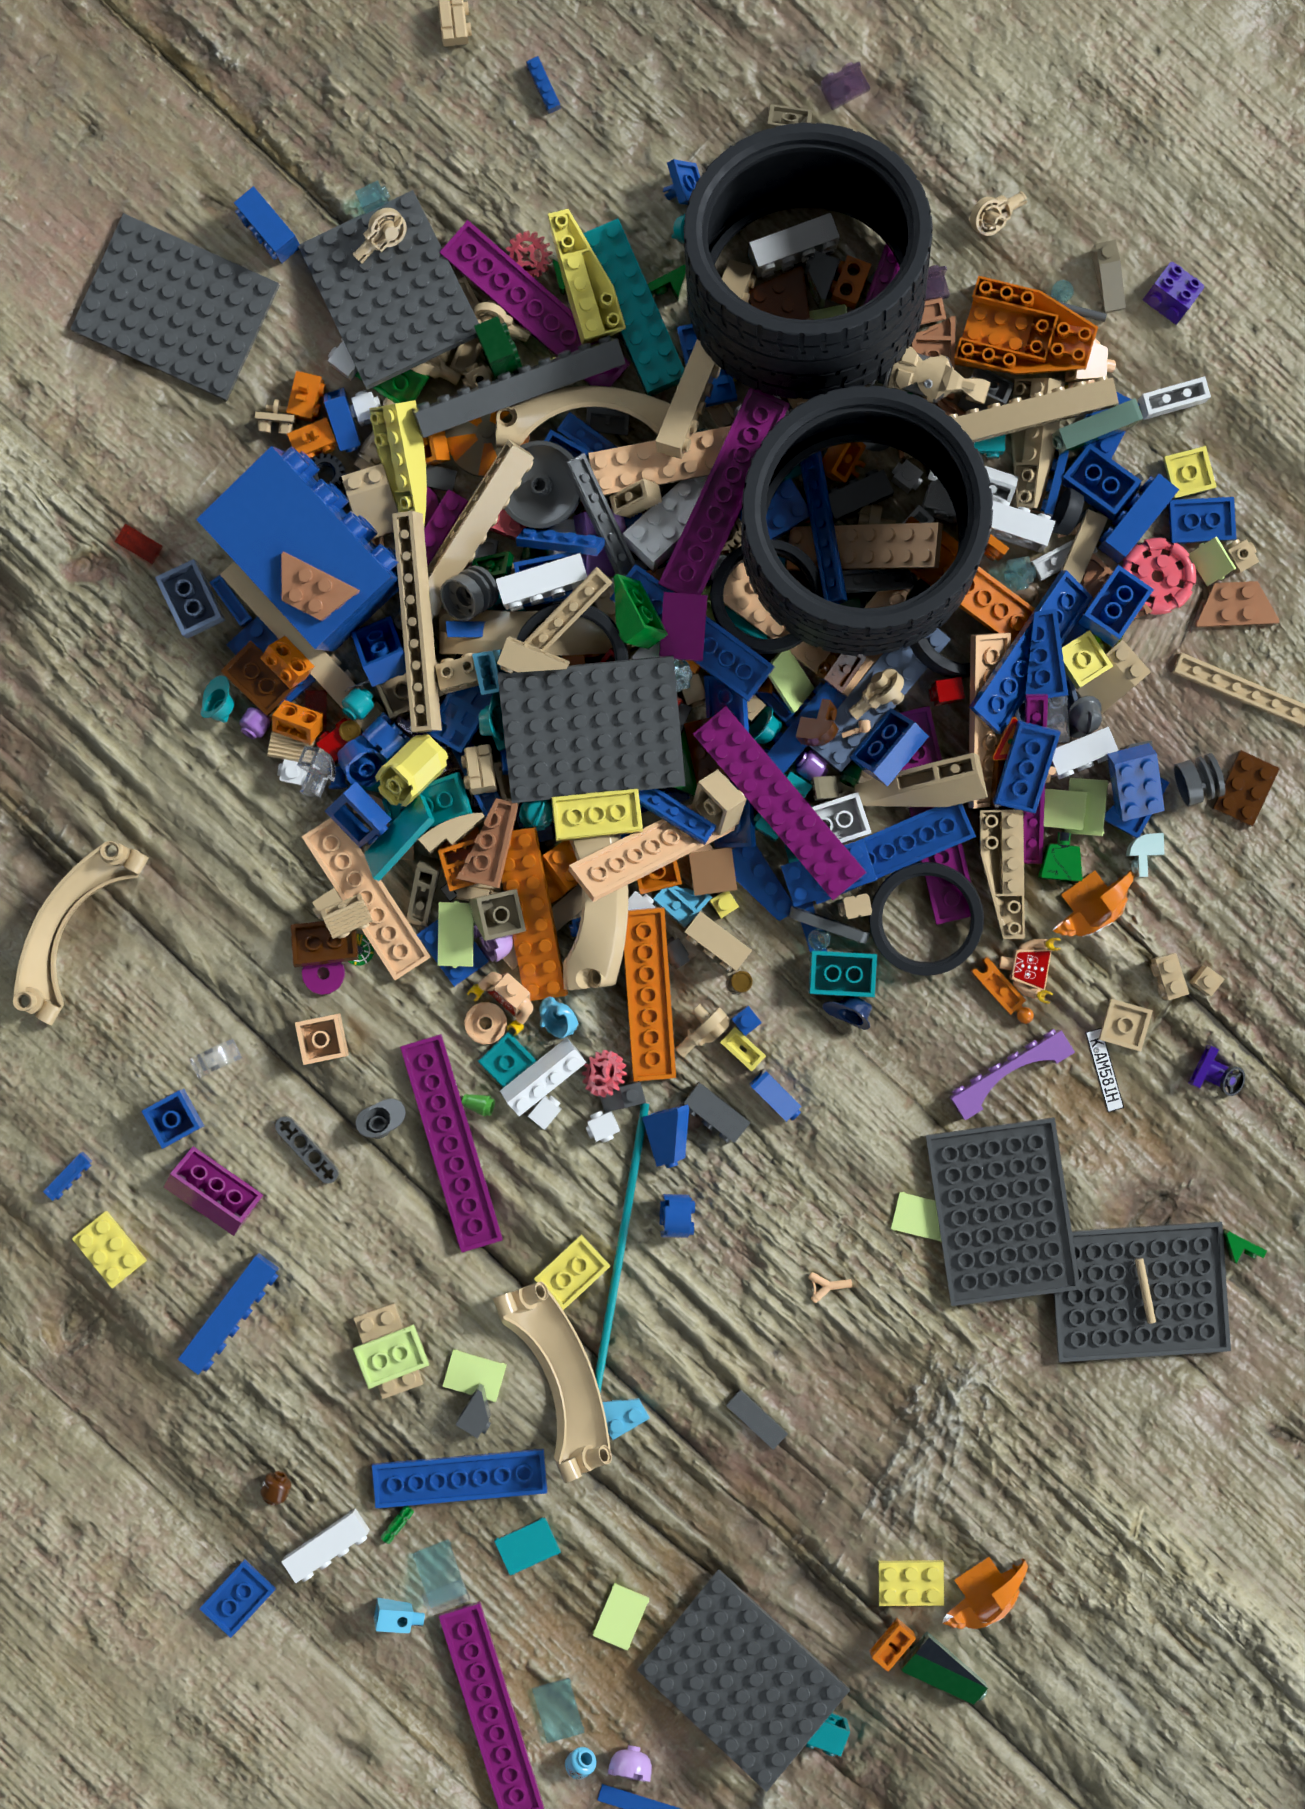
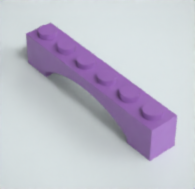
(1052, 1047)

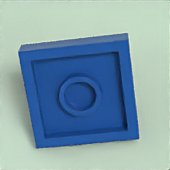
(684, 178)

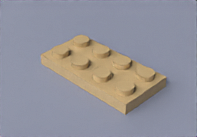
(378, 1324)

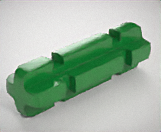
(397, 1524)

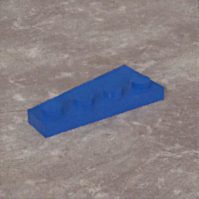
(1046, 660)
(759, 880)

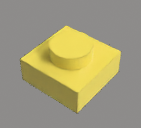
(724, 904)

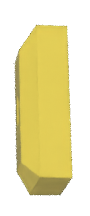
(751, 1057)

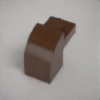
(820, 730)

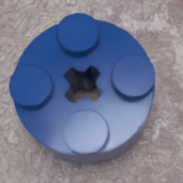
(385, 736)
(360, 761)
(676, 1215)

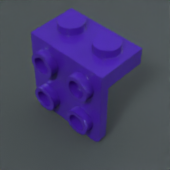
(1173, 293)

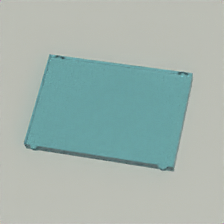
(439, 1573)
(558, 1710)

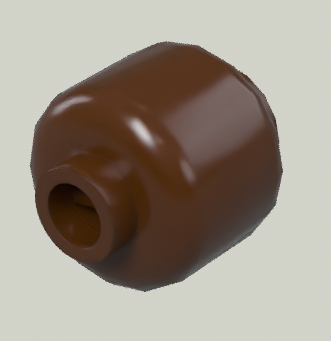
(275, 1488)

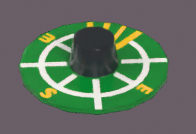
(365, 951)

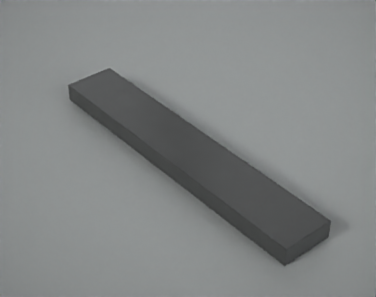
(600, 514)

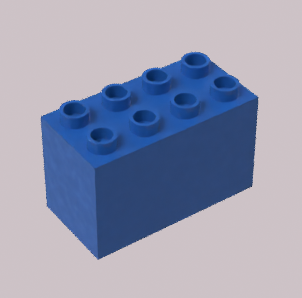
(284, 509)

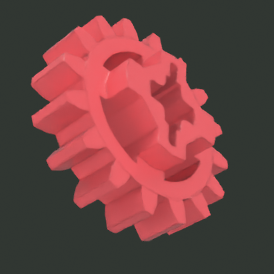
(538, 258)
(604, 1073)

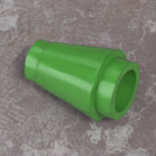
(479, 1103)

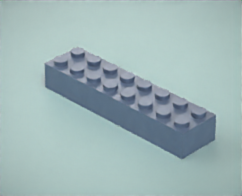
(908, 666)

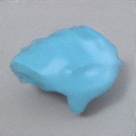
(557, 1018)

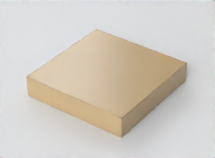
(1125, 1024)

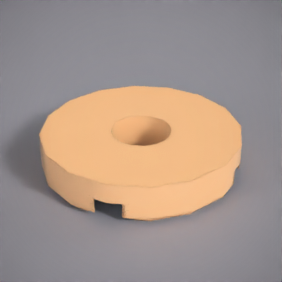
(473, 1027)

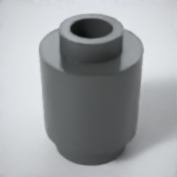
(676, 953)

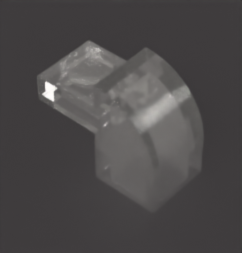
(319, 769)
(215, 1058)

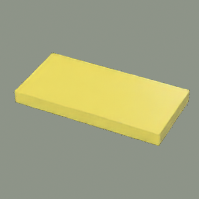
(597, 814)

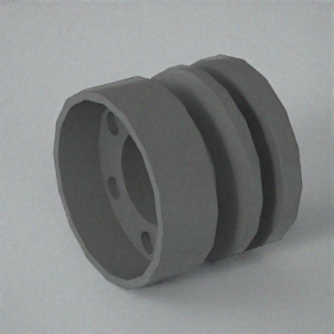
(469, 593)
(1204, 778)

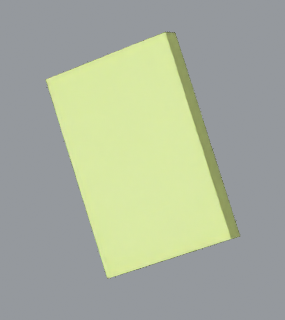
(391, 1356)

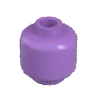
(254, 723)
(811, 765)

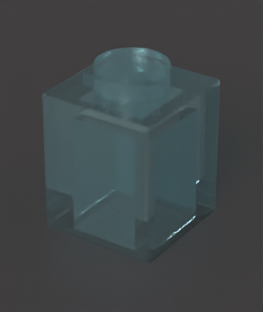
(372, 197)

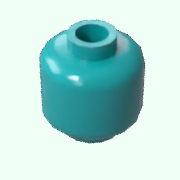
(357, 704)

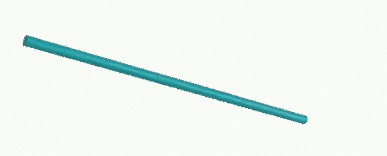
(618, 1261)

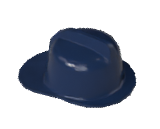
(851, 1010)

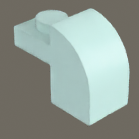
(1142, 847)

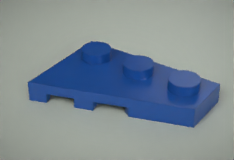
(1134, 826)

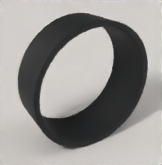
(1067, 512)

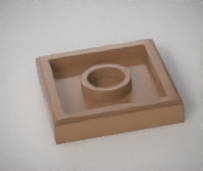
(713, 871)

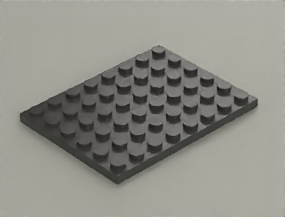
(396, 304)
(175, 307)
(592, 728)
(1003, 1211)
(1185, 1288)
(743, 1680)

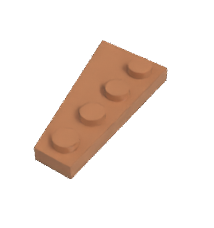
(491, 846)

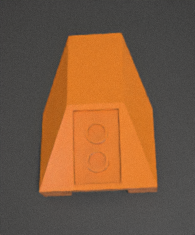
(1022, 332)

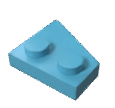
(681, 903)
(624, 1416)

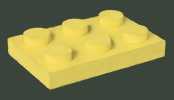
(109, 1249)
(573, 1271)
(911, 1583)

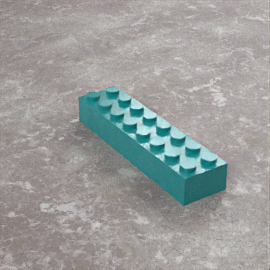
(645, 330)

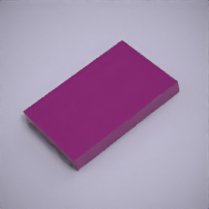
(685, 624)

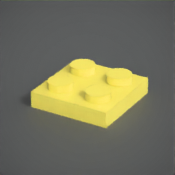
(1190, 472)
(1084, 659)

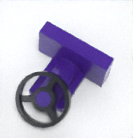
(1216, 1073)

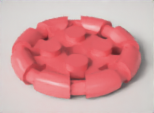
(1168, 569)

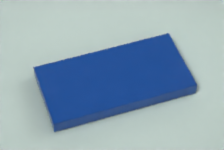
(1026, 767)

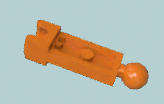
(1003, 991)

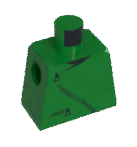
(1061, 860)

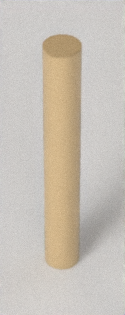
(1142, 1276)

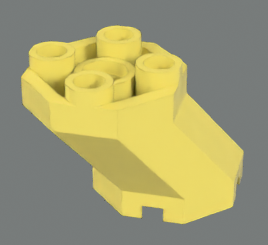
(411, 770)

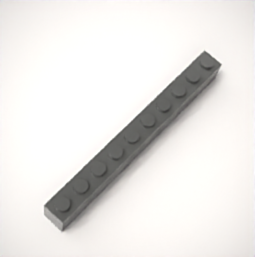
(518, 387)

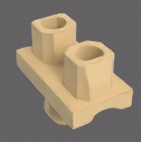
(266, 419)

